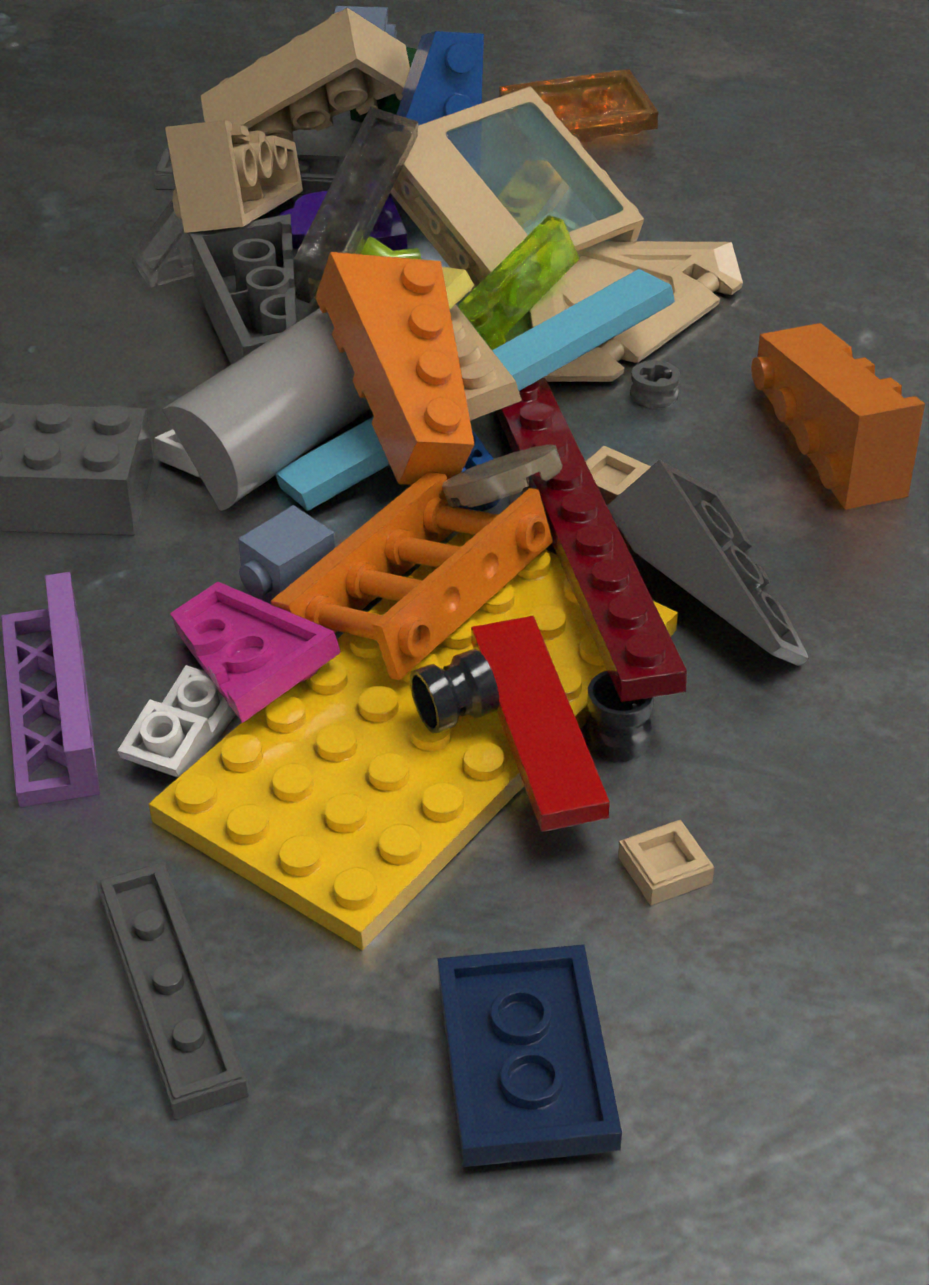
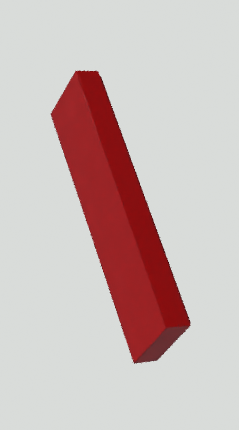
(541, 726)

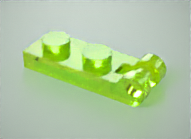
(520, 281)

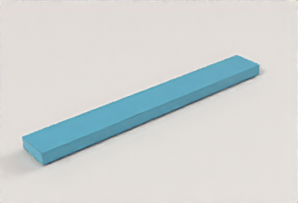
(527, 358)

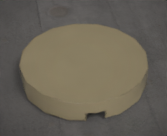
(501, 476)

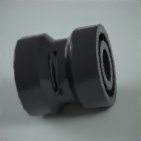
(456, 690)
(615, 727)

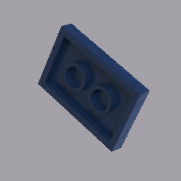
(527, 1056)

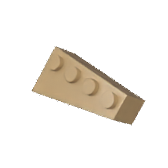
(313, 78)
(229, 174)

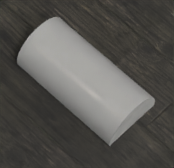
(267, 409)

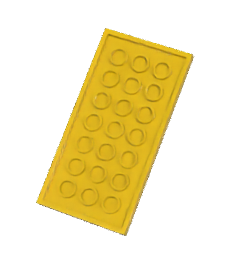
(345, 791)

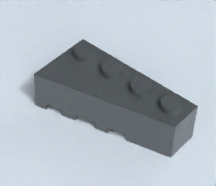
(246, 282)

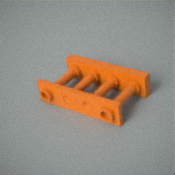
(410, 533)

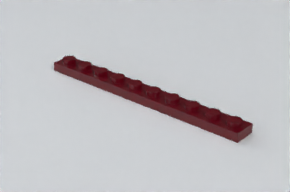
(594, 556)

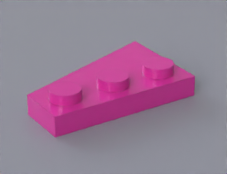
(251, 646)

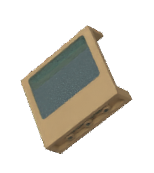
(496, 173)

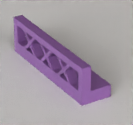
(63, 658)

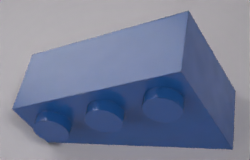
(443, 76)

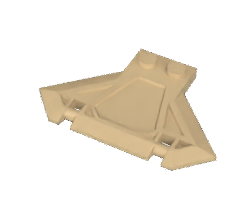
(691, 269)

